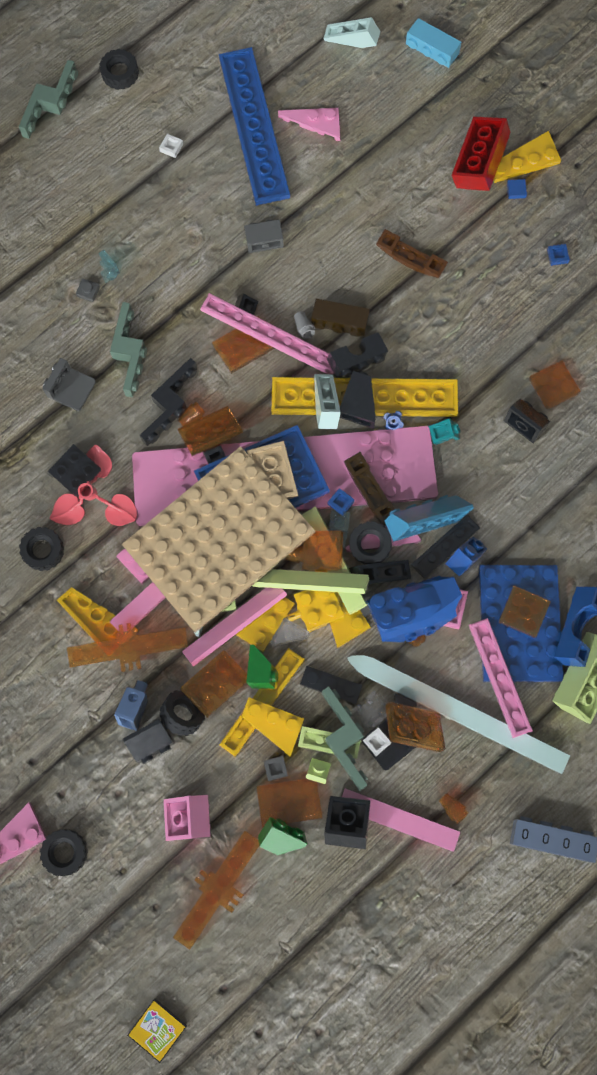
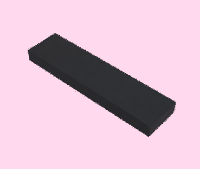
(445, 546)

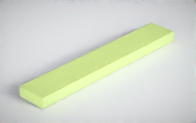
(314, 581)
(352, 601)

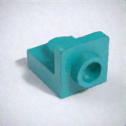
(444, 431)

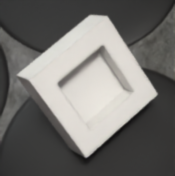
(171, 145)
(377, 741)

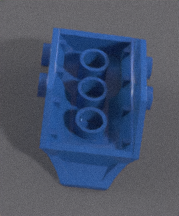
(415, 609)

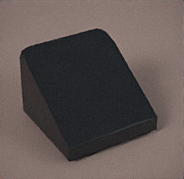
(246, 303)
(214, 453)
(404, 701)

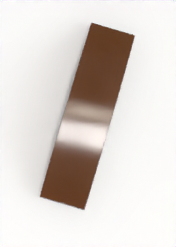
(409, 256)

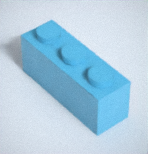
(433, 43)

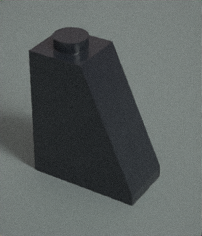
(359, 401)

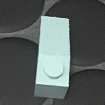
(354, 33)
(326, 401)

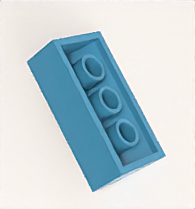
(427, 516)

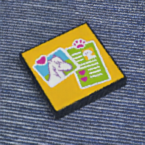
(157, 1030)

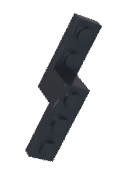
(169, 402)

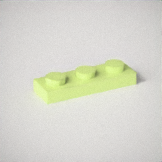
(315, 740)

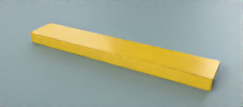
(242, 730)

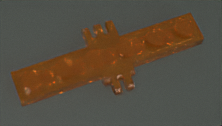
(127, 647)
(217, 890)

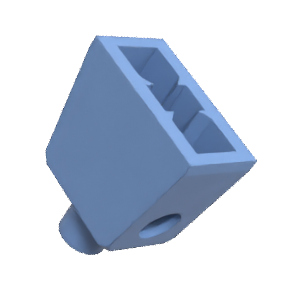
(130, 712)

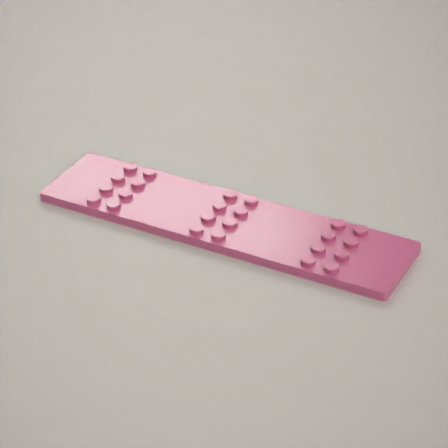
(397, 459)

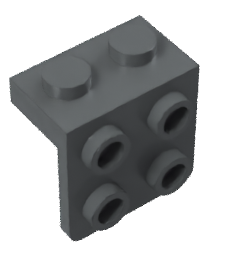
(68, 385)

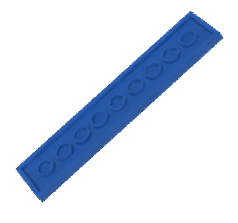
(254, 126)

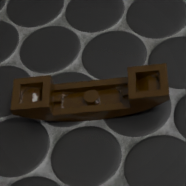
(368, 487)

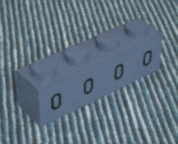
(554, 840)

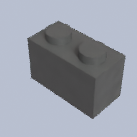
(264, 236)

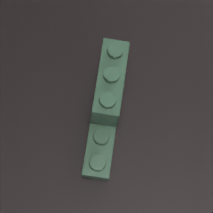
(48, 99)
(128, 349)
(345, 738)

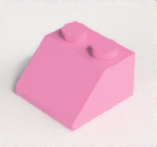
(186, 817)

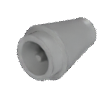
(304, 326)

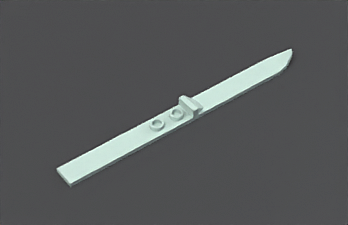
(459, 712)

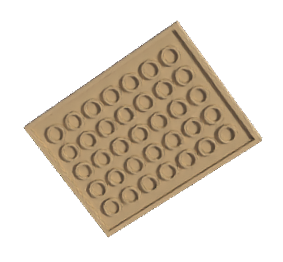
(218, 539)

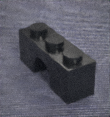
(344, 362)

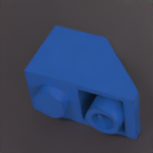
(466, 556)

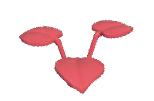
(120, 509)

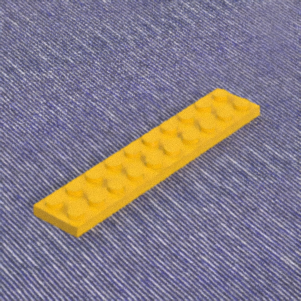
(408, 396)

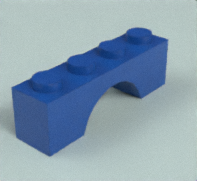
(571, 649)

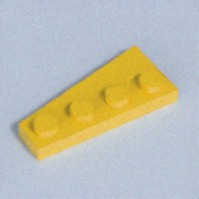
(528, 158)

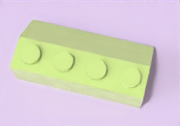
(579, 685)

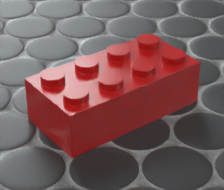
(481, 153)

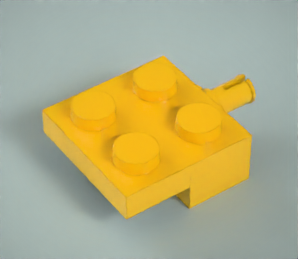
(316, 608)

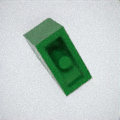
(260, 672)

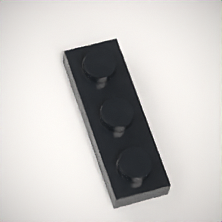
(320, 680)

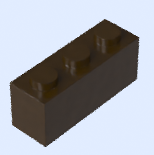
(340, 317)

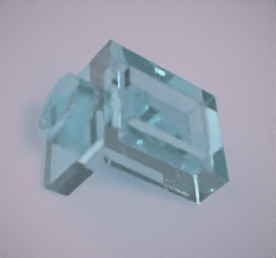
(110, 268)

